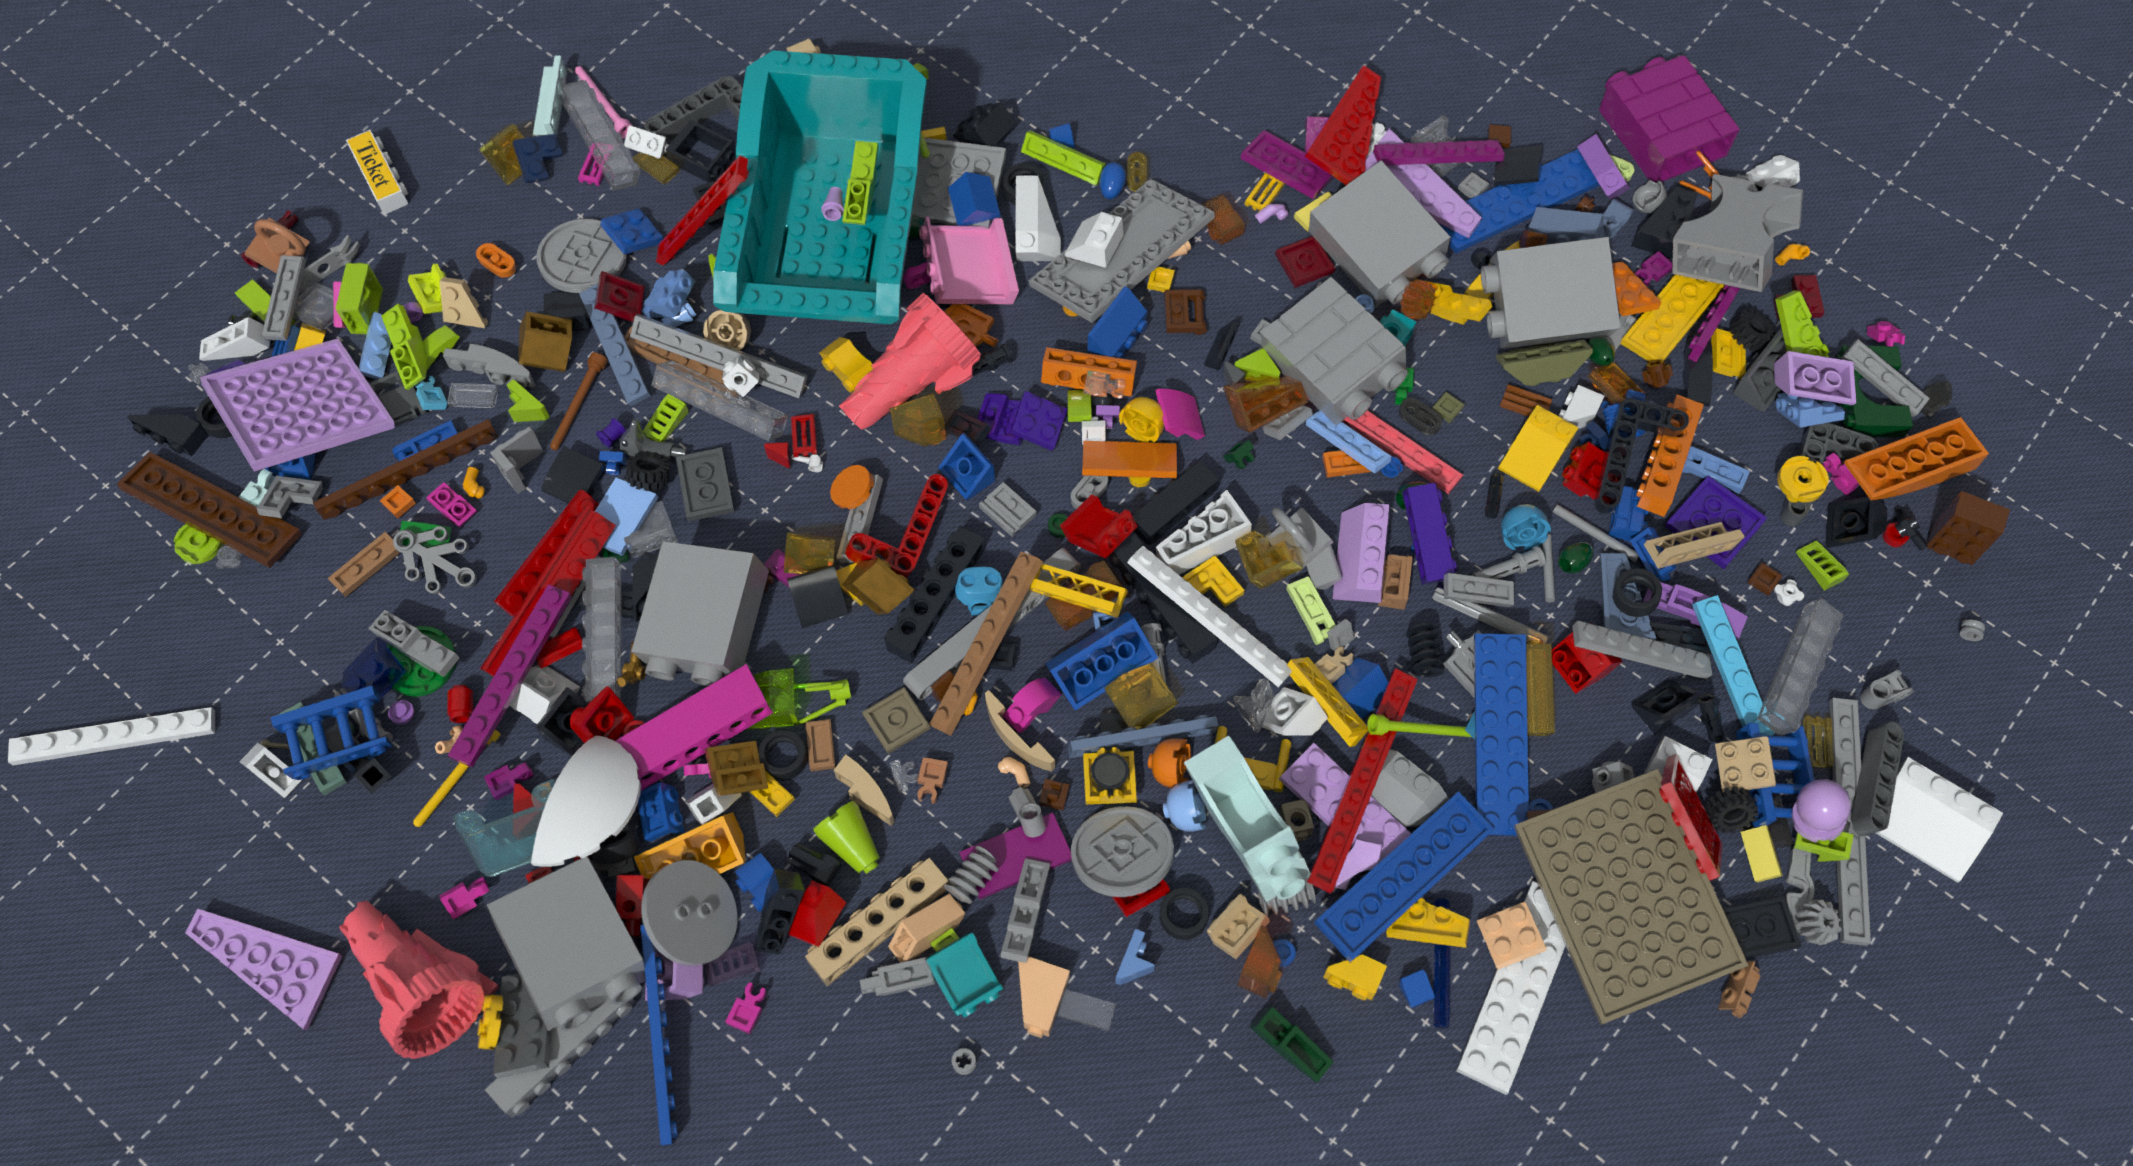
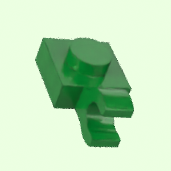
(1404, 387)

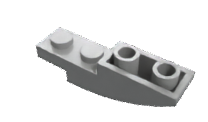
(497, 365)
(413, 643)

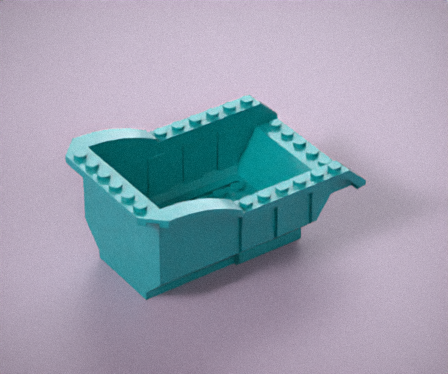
(799, 142)

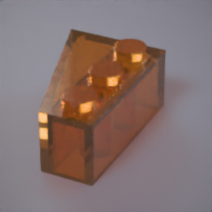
(1263, 401)
(1071, 615)

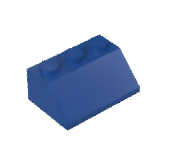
(1118, 326)

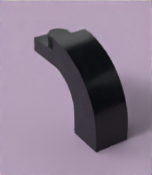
(365, 769)

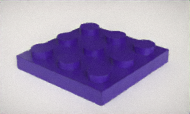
(1716, 504)

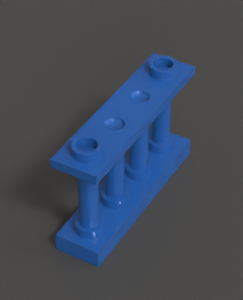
(315, 715)
(1798, 763)

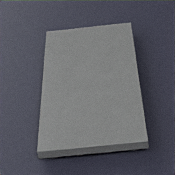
(1153, 228)

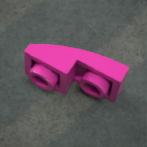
(451, 505)

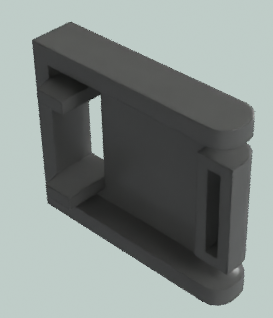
(399, 403)

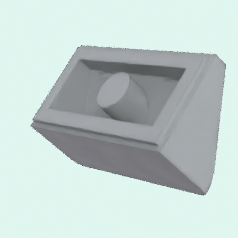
(1324, 569)

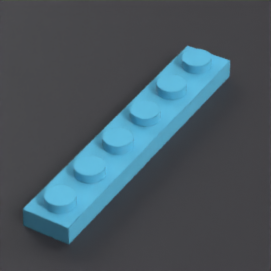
(1730, 662)

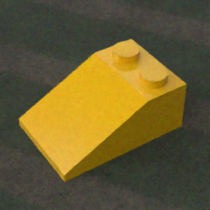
(1538, 448)

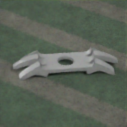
(335, 258)

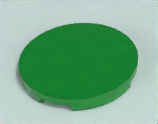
(417, 679)

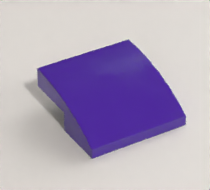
(999, 415)

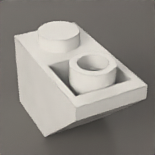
(1581, 406)
(708, 804)

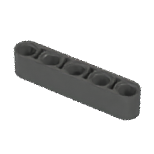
(1877, 779)

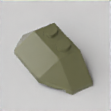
(1545, 361)

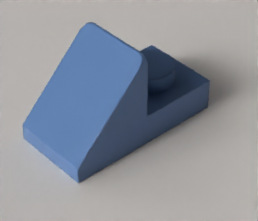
(1131, 966)

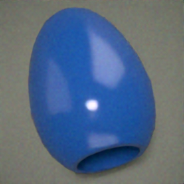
(1112, 180)

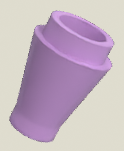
(833, 204)

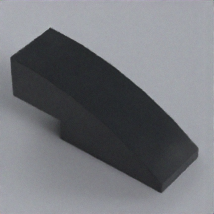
(1698, 375)

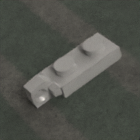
(898, 978)

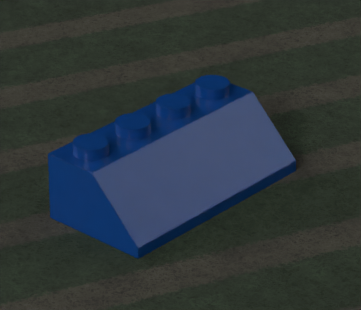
(1101, 659)

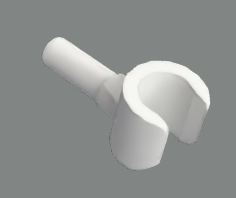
(814, 462)

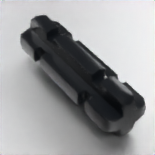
(1494, 496)

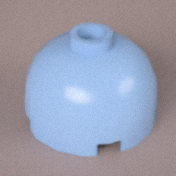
(1185, 807)

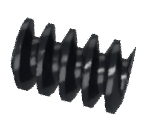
(1423, 650)

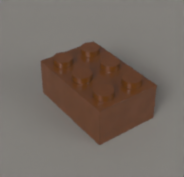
(1967, 528)

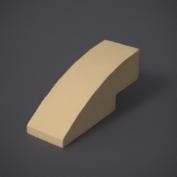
(863, 789)

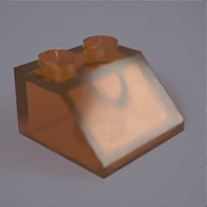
(1261, 967)

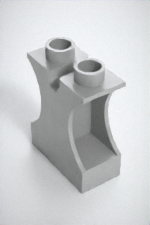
(1736, 238)

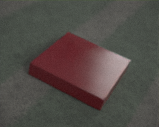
(1304, 261)
(619, 296)

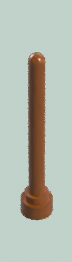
(596, 363)

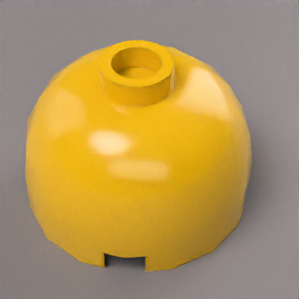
(1143, 419)

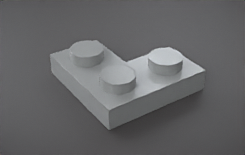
(288, 490)

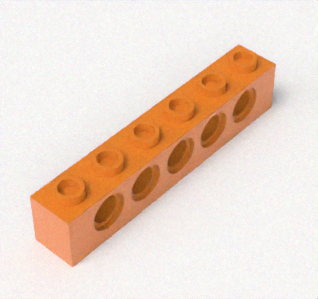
(1668, 461)

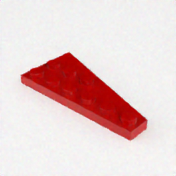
(1347, 133)

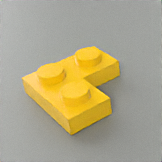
(1215, 577)

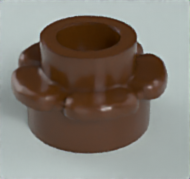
(1585, 205)

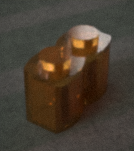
(1227, 223)

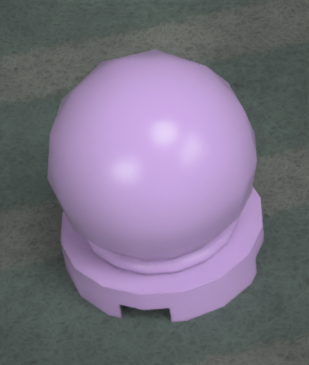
(1821, 810)

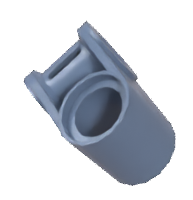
(1615, 218)

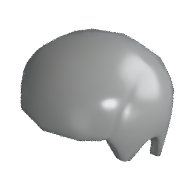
(1649, 197)

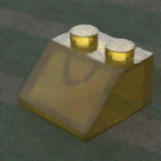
(919, 421)
(1141, 696)

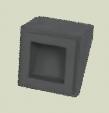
(1233, 374)

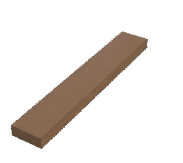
(661, 355)

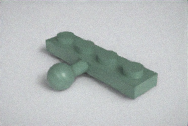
(326, 779)

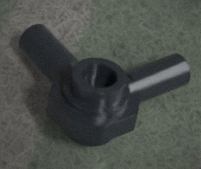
(1909, 526)

